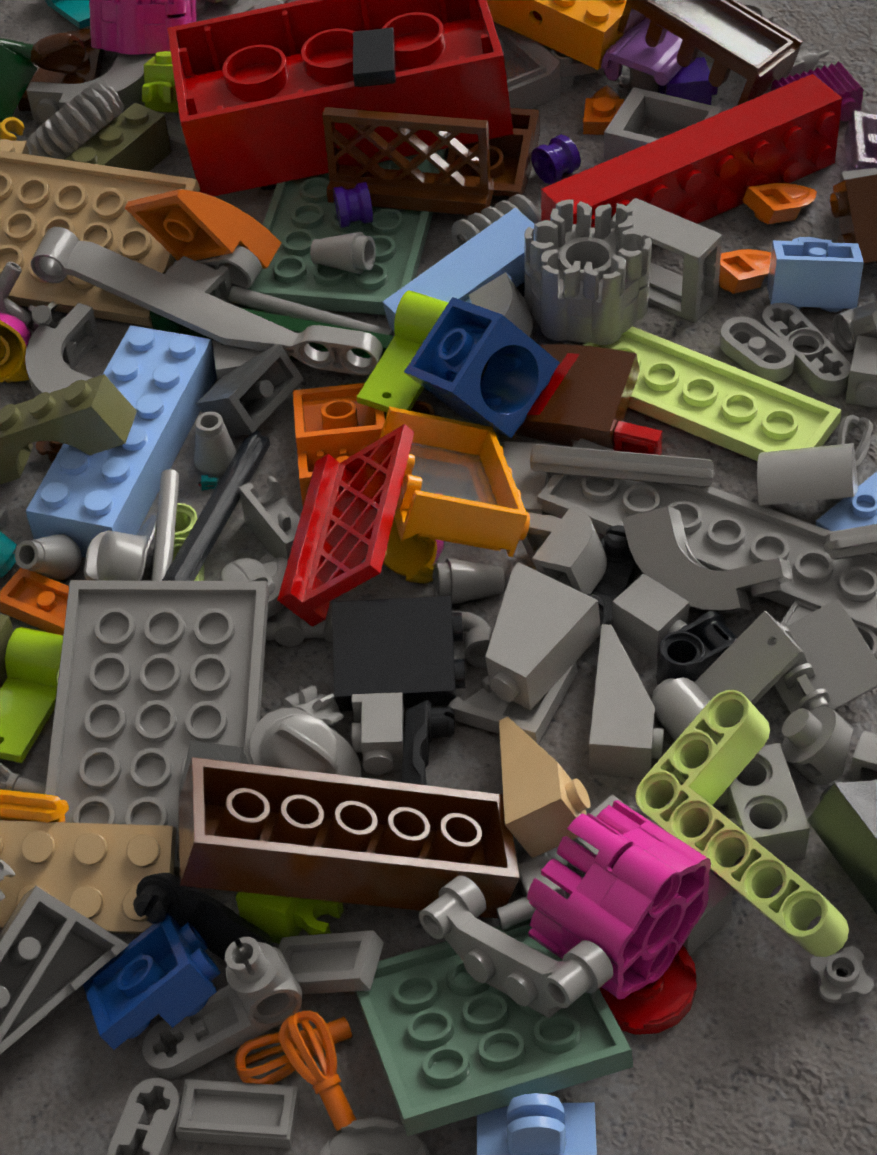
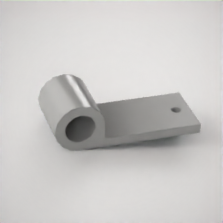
(747, 665)

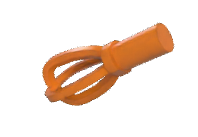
(338, 1029)
(326, 1081)

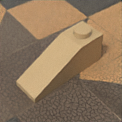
(536, 792)

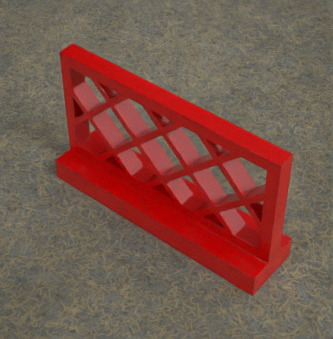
(343, 524)

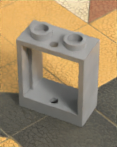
(652, 110)
(697, 289)

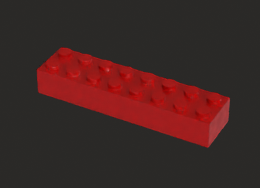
(717, 159)

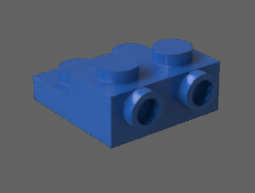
(156, 974)

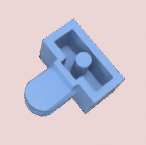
(815, 273)
(538, 1127)

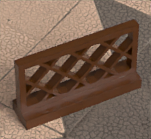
(409, 186)

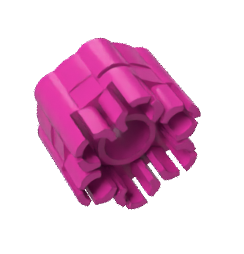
(137, 25)
(633, 901)

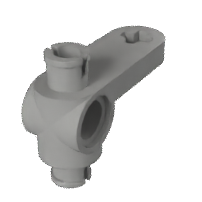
(256, 1000)

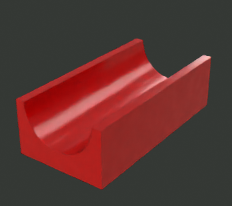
(262, 77)

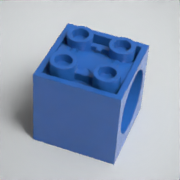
(455, 355)

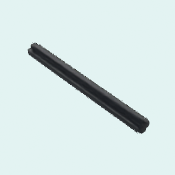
(218, 509)

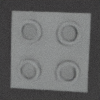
(835, 661)

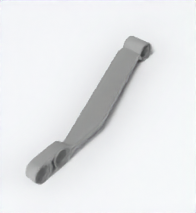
(65, 255)

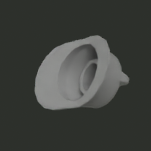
(119, 554)
(301, 742)

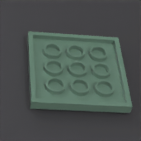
(469, 1048)

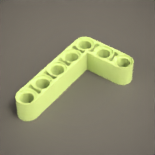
(692, 795)

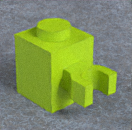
(159, 84)
(286, 915)

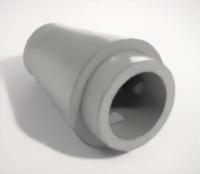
(345, 252)
(212, 445)
(50, 556)
(467, 580)

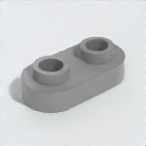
(757, 349)

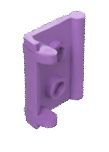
(635, 53)

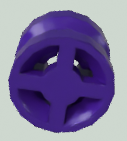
(555, 159)
(353, 204)

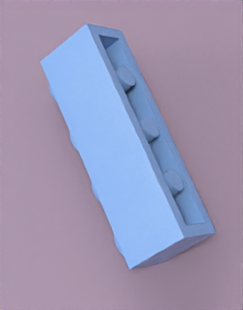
(473, 264)

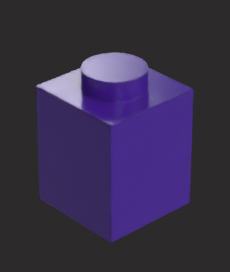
(691, 83)

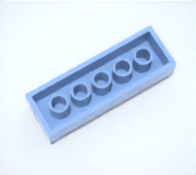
(114, 489)

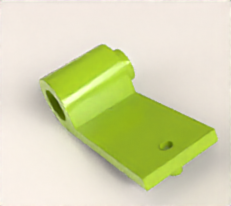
(388, 382)
(29, 690)

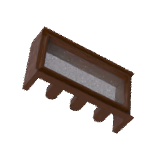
(724, 31)

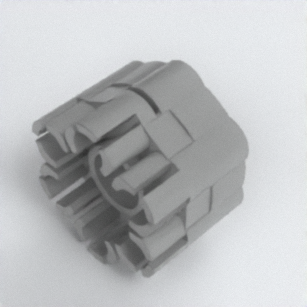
(584, 278)

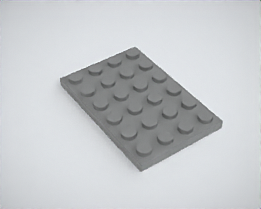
(143, 679)

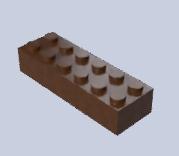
(339, 837)

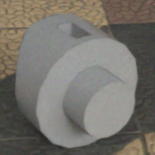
(817, 740)

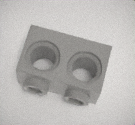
(769, 804)

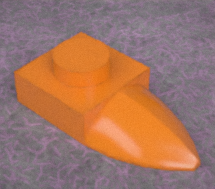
(600, 110)
(778, 201)
(743, 269)

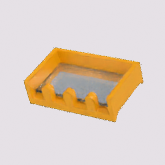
(457, 484)

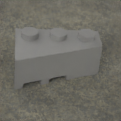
(45, 958)

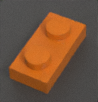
(35, 600)

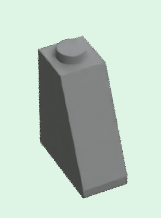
(538, 635)

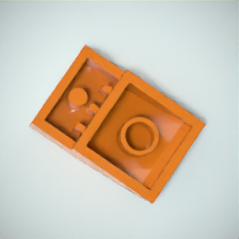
(202, 226)
(332, 424)

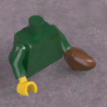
(54, 53)

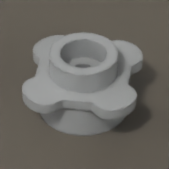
(842, 989)

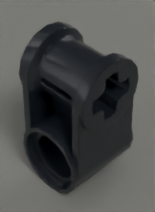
(693, 648)

